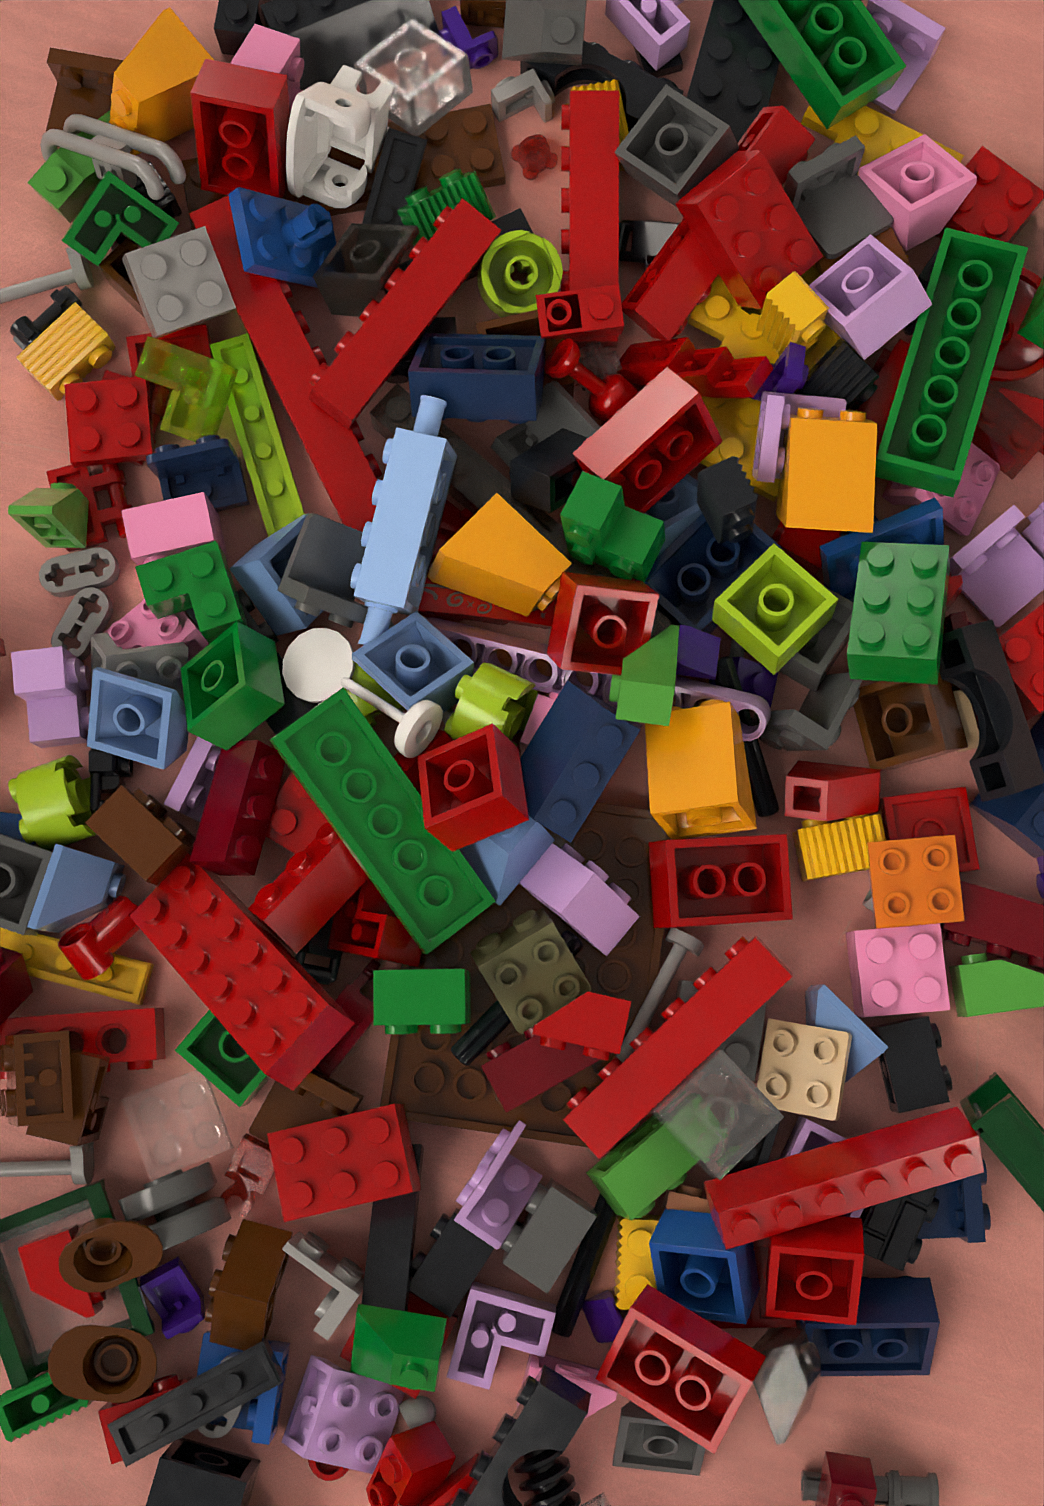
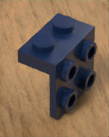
(203, 467)
(960, 1211)

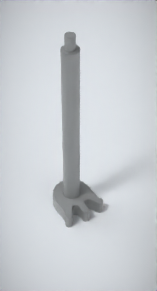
(79, 273)
(682, 943)
(79, 1166)

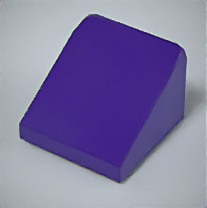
(697, 653)
(603, 1316)

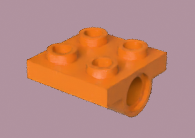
(915, 881)

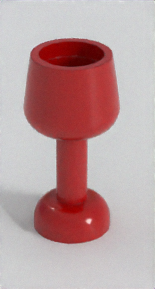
(606, 393)

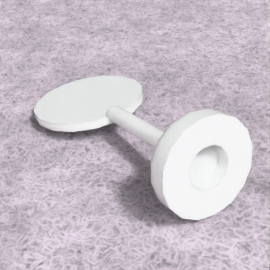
(322, 663)

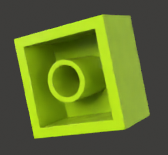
(774, 608)

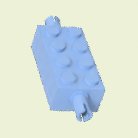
(405, 520)

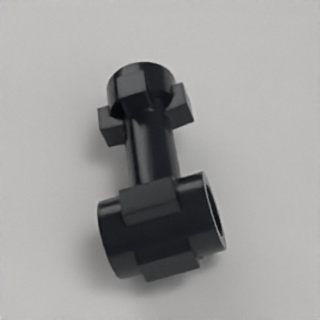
(26, 330)

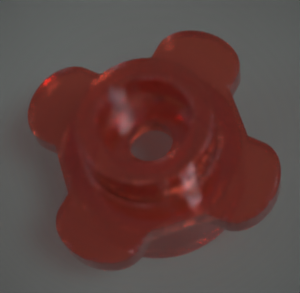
(534, 145)

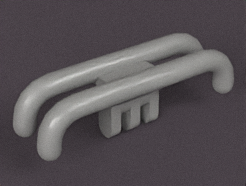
(112, 149)

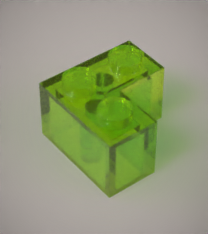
(197, 385)

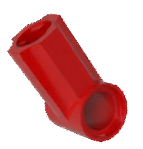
(92, 944)

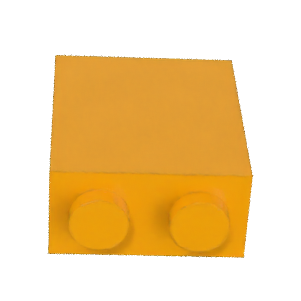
(156, 81)
(828, 472)
(501, 561)
(699, 772)

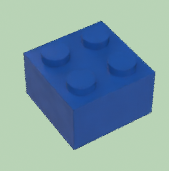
(698, 1269)

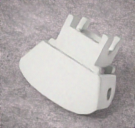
(341, 119)

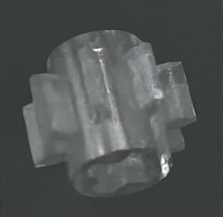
(598, 360)

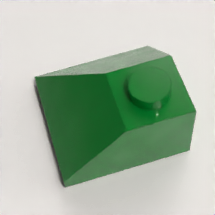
(398, 1347)

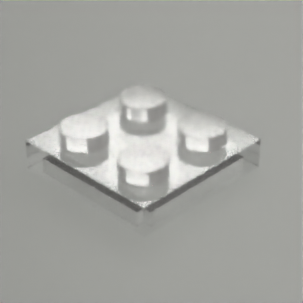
(177, 1124)

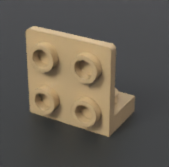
(804, 1068)

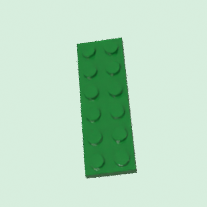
(381, 820)

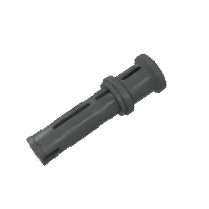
(891, 1489)

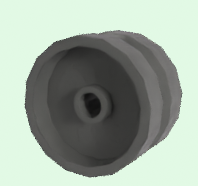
(174, 1205)

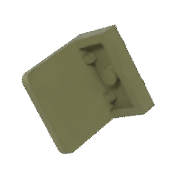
(530, 969)

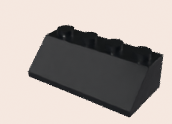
(341, 30)

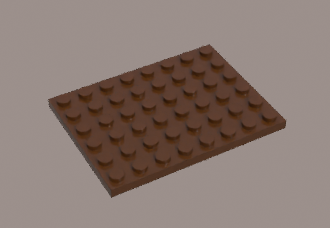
(450, 1094)

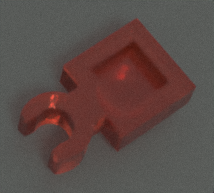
(250, 1170)

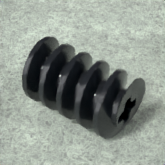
(548, 1479)

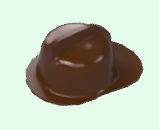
(109, 1254)
(102, 1363)

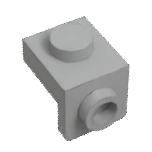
(520, 93)

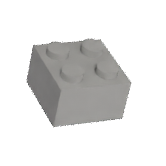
(178, 282)

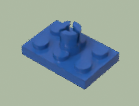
(281, 236)
(912, 526)

